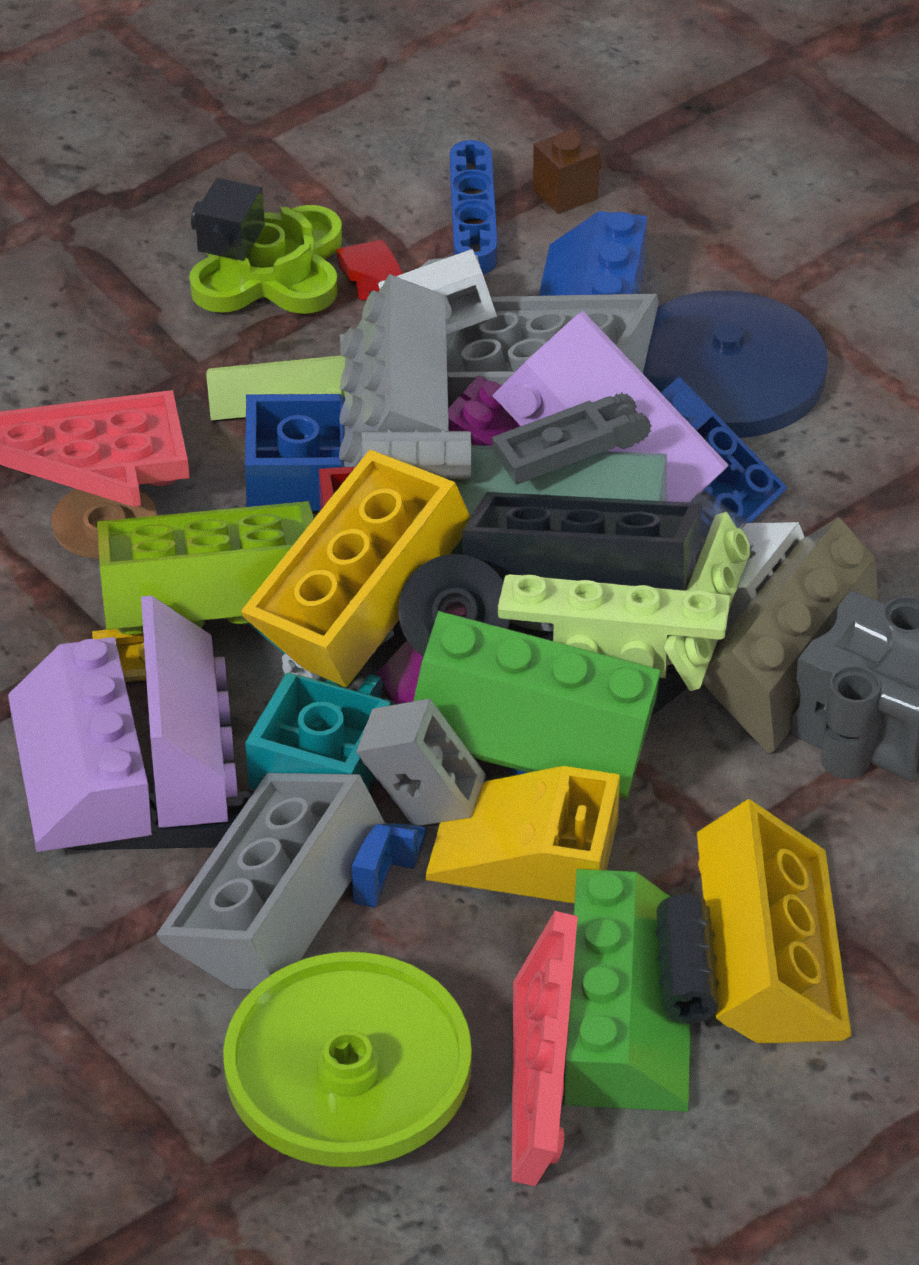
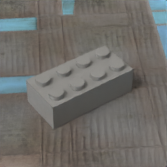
(395, 365)

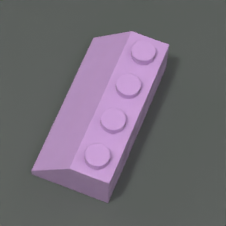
(586, 366)
(187, 719)
(80, 748)

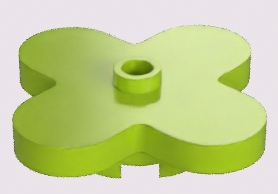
(282, 265)

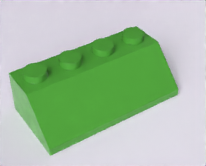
(537, 699)
(618, 1034)

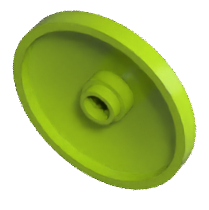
(347, 1059)

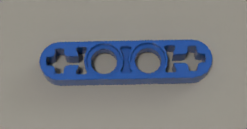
(473, 206)

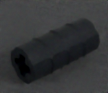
(687, 959)

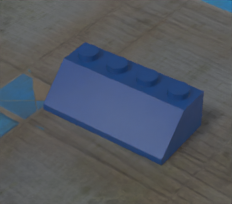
(598, 257)

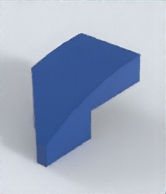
(382, 848)

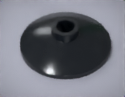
(442, 584)

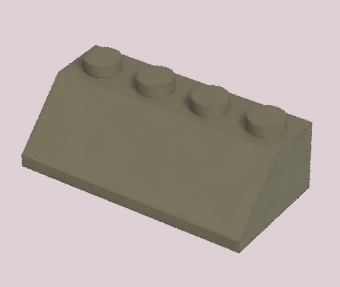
(758, 658)

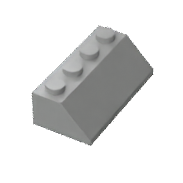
(273, 877)

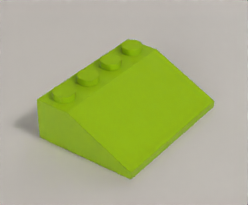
(194, 561)

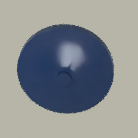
(741, 355)

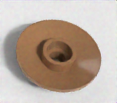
(77, 516)

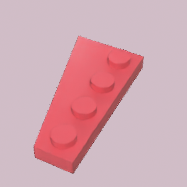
(539, 1049)

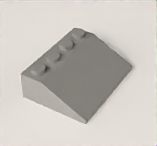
(526, 323)

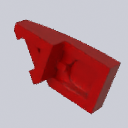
(367, 265)

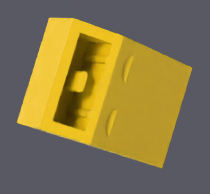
(531, 834)

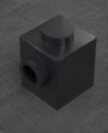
(229, 219)

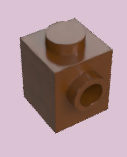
(566, 171)

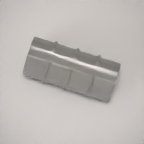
(433, 451)

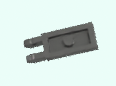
(570, 436)

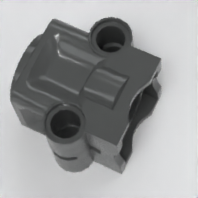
(863, 689)

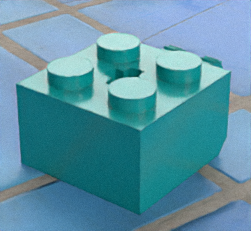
(313, 729)

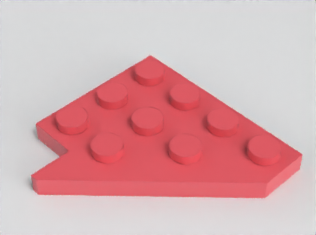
(99, 444)

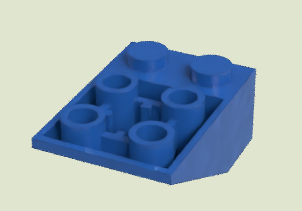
(747, 482)

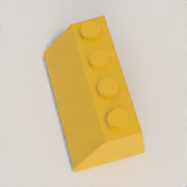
(346, 572)
(772, 929)

